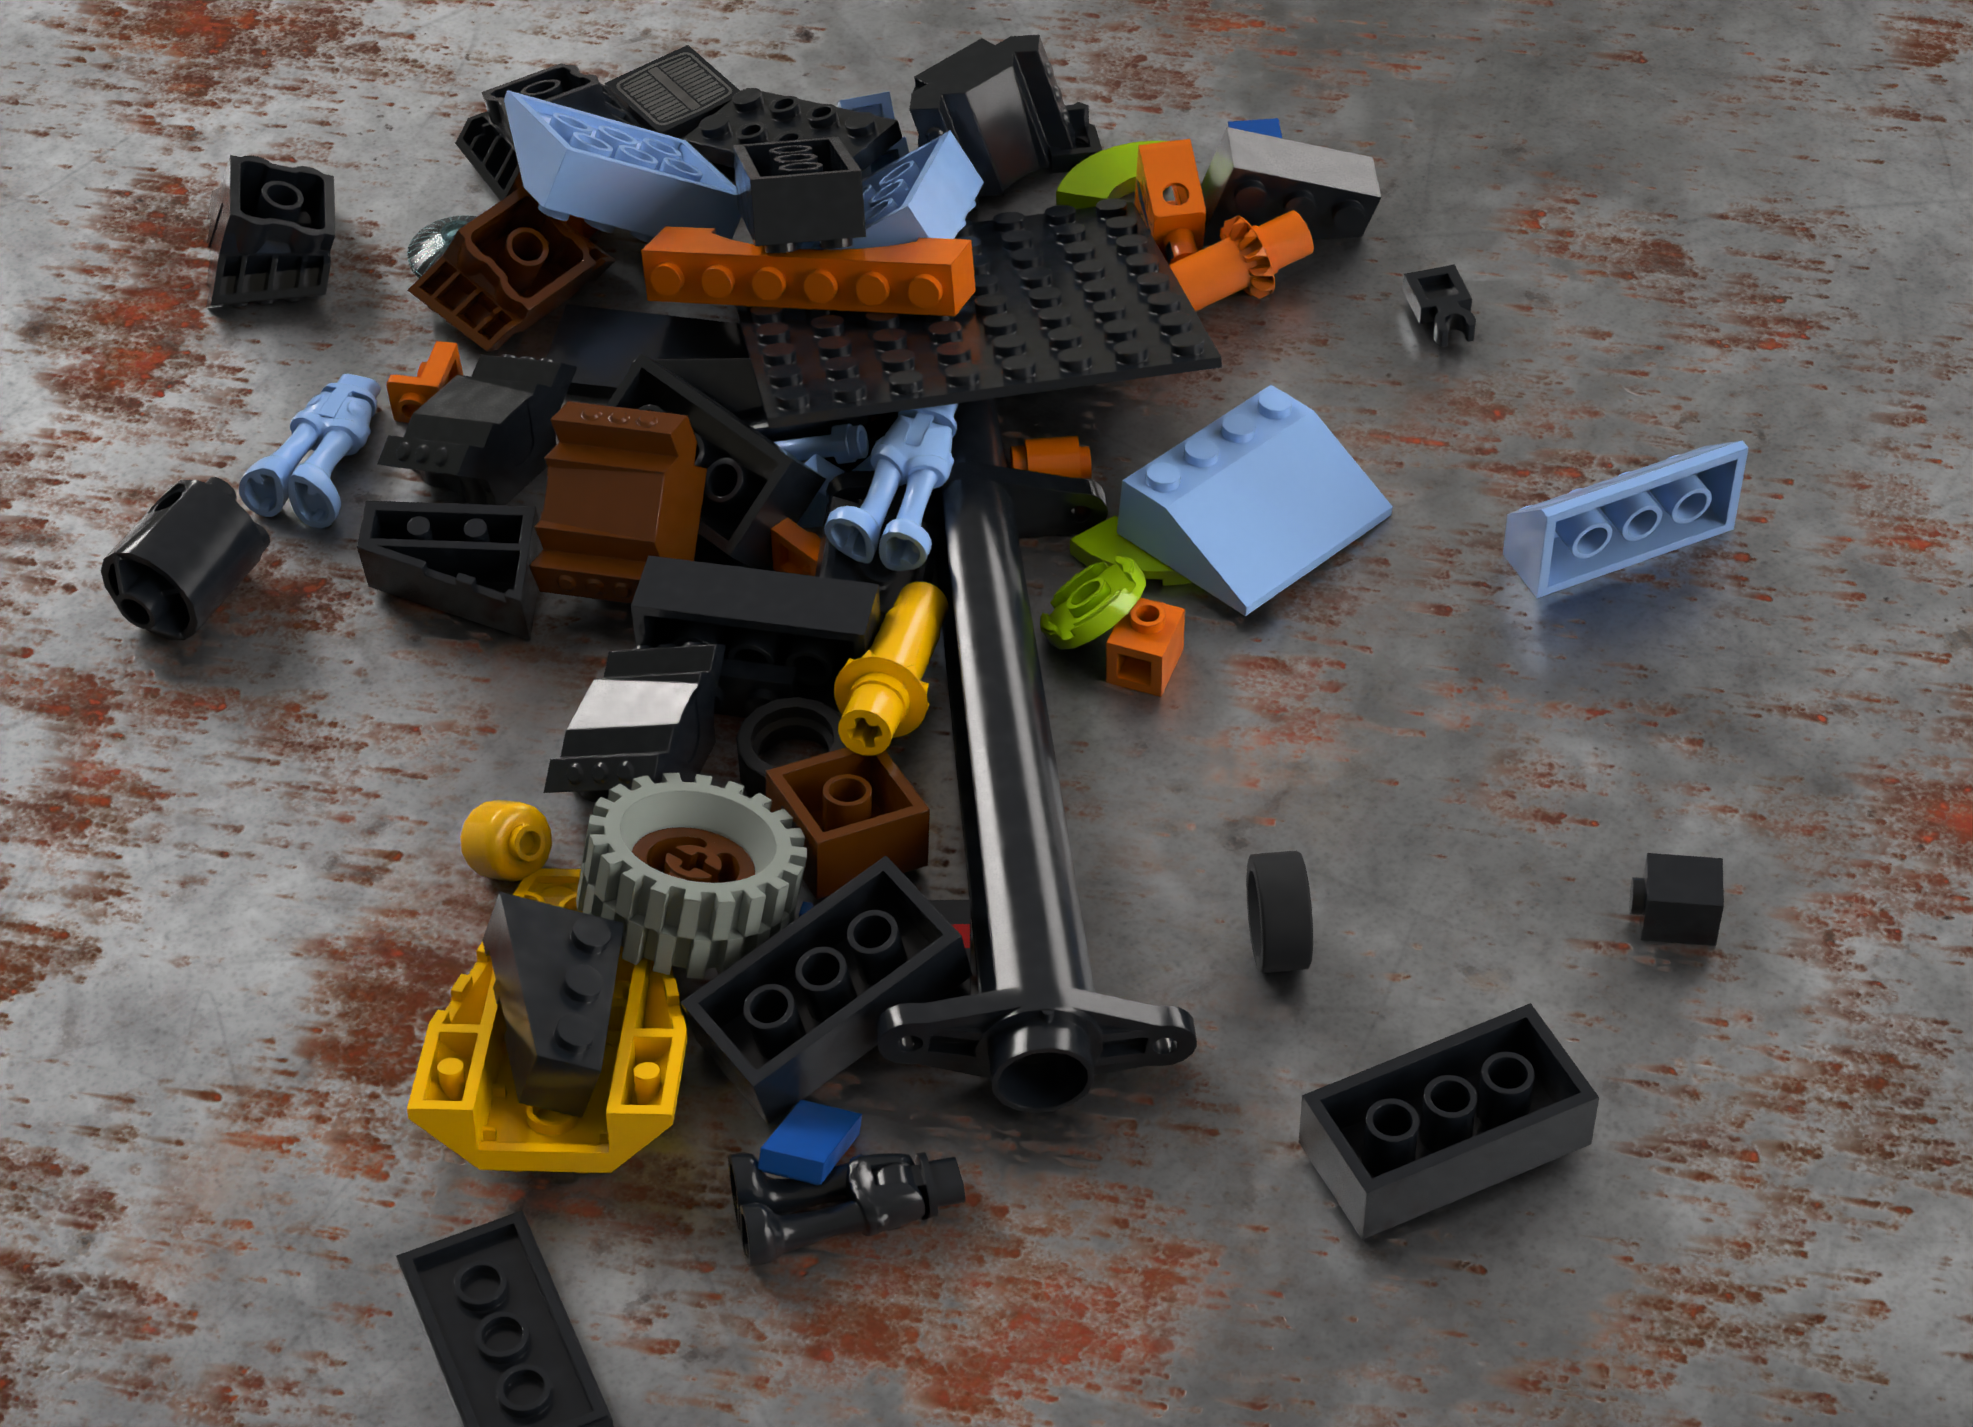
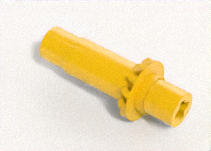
(883, 689)

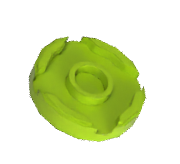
(1092, 602)

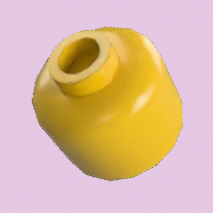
(506, 840)

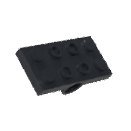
(769, 117)

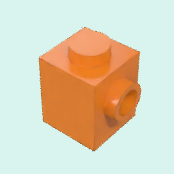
(1145, 647)

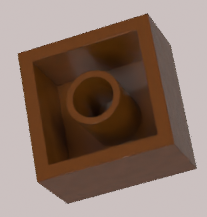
(851, 815)

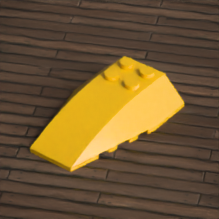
(467, 1084)

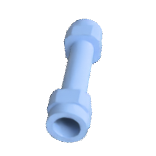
(844, 444)

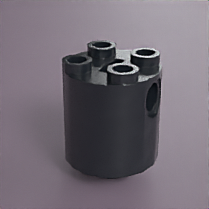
(183, 558)

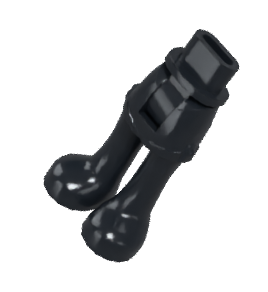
(879, 1193)

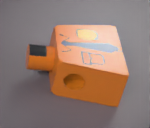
(1175, 224)

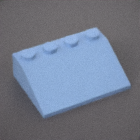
(616, 172)
(917, 196)
(1251, 501)

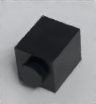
(1679, 899)

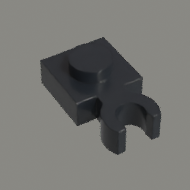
(1441, 298)

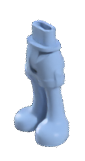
(332, 427)
(910, 453)

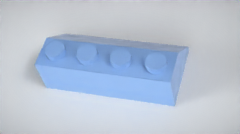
(1626, 518)

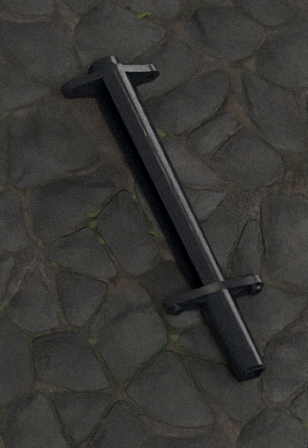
(1037, 1010)

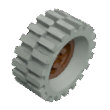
(690, 871)

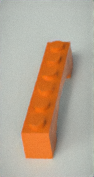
(904, 278)

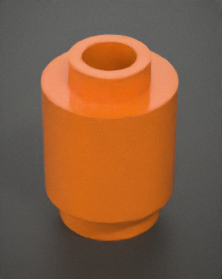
(1053, 456)

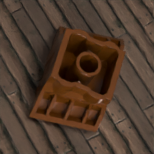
(508, 271)
(613, 495)

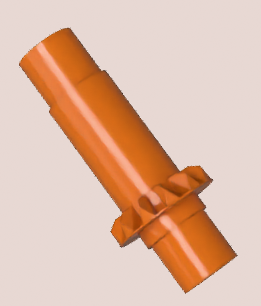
(1243, 259)

